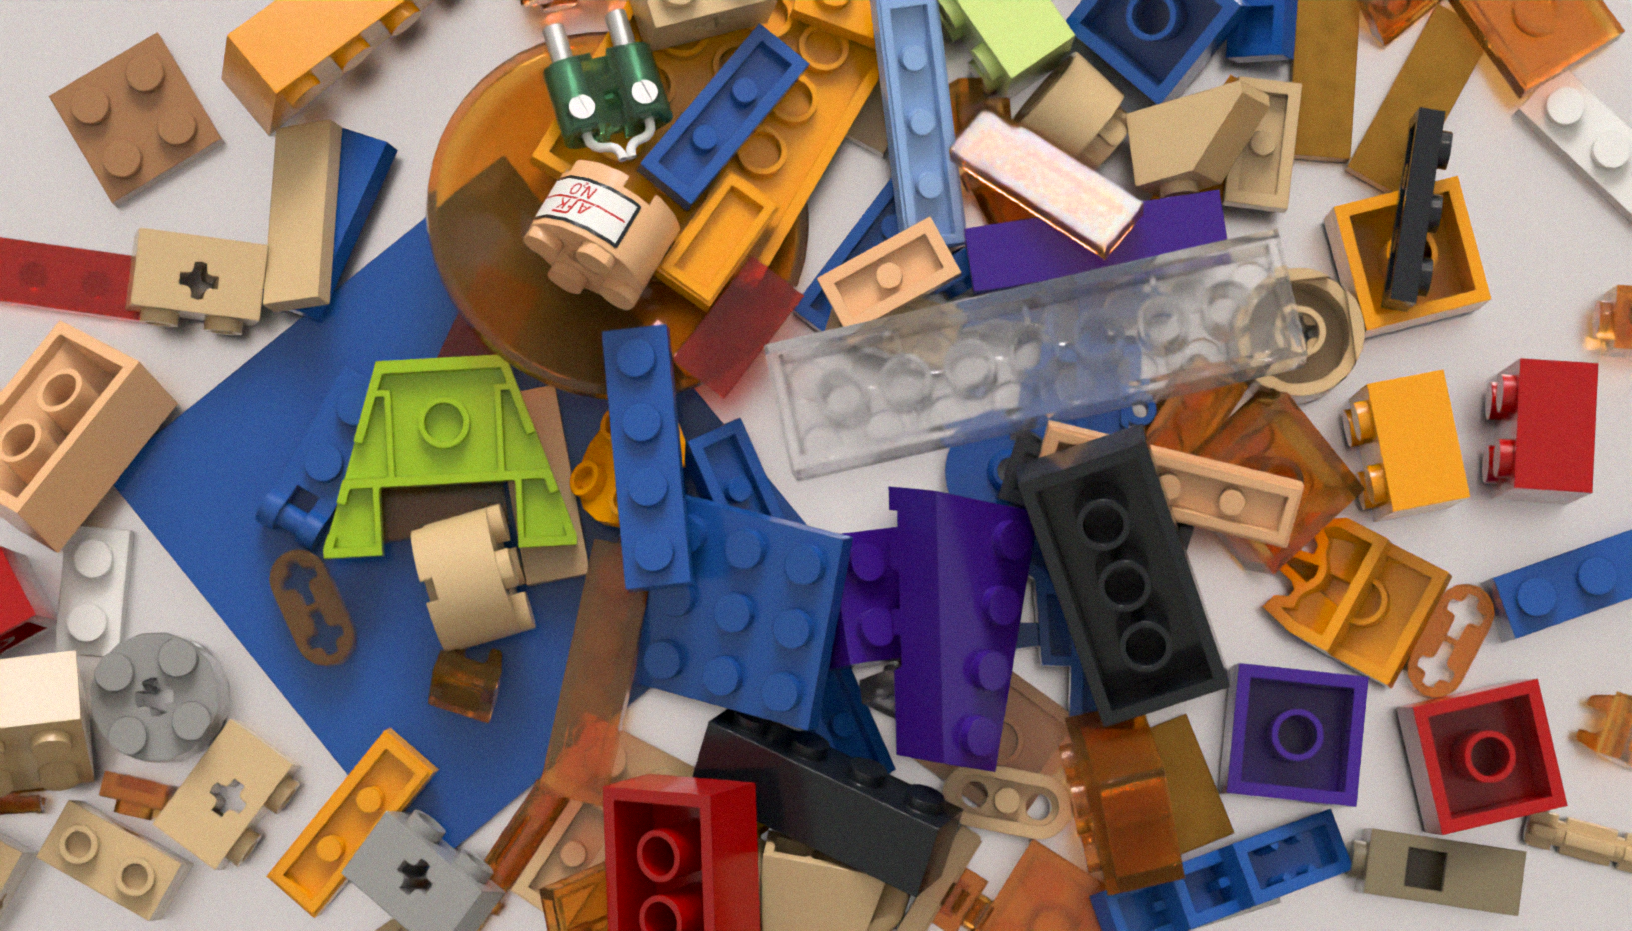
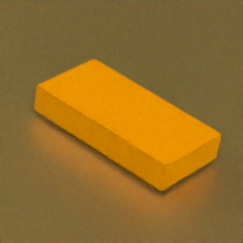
(717, 240)

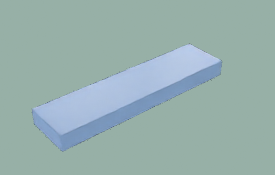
(918, 115)

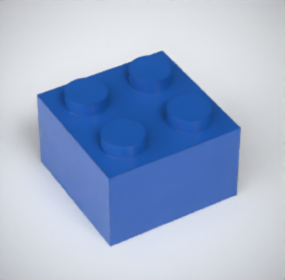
(1157, 41)

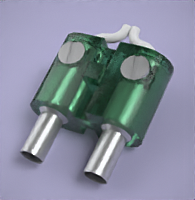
(605, 92)

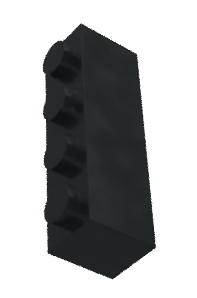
(834, 800)

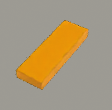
(382, 781)

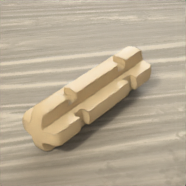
(1579, 839)

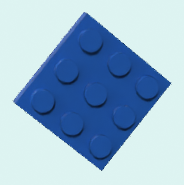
(755, 621)

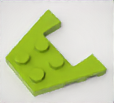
(445, 427)

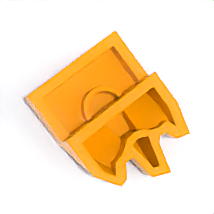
(1359, 599)

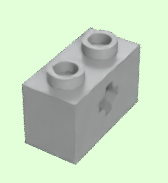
(391, 875)

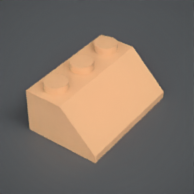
(71, 431)

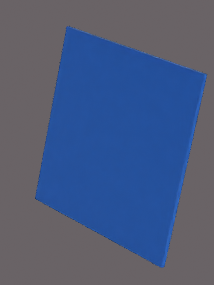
(223, 455)

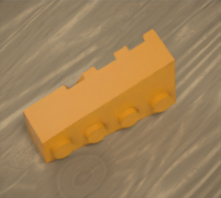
(303, 47)

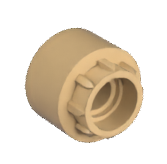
(1077, 112)

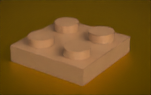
(136, 119)

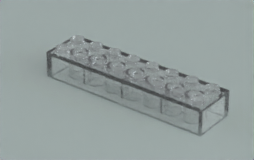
(1036, 355)

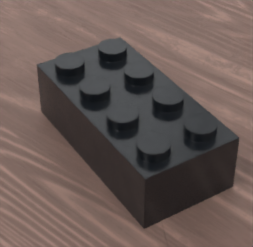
(1122, 575)

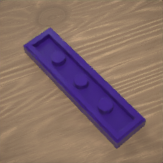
(1034, 251)

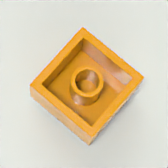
(1361, 247)
(1406, 446)

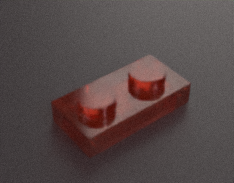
(738, 326)

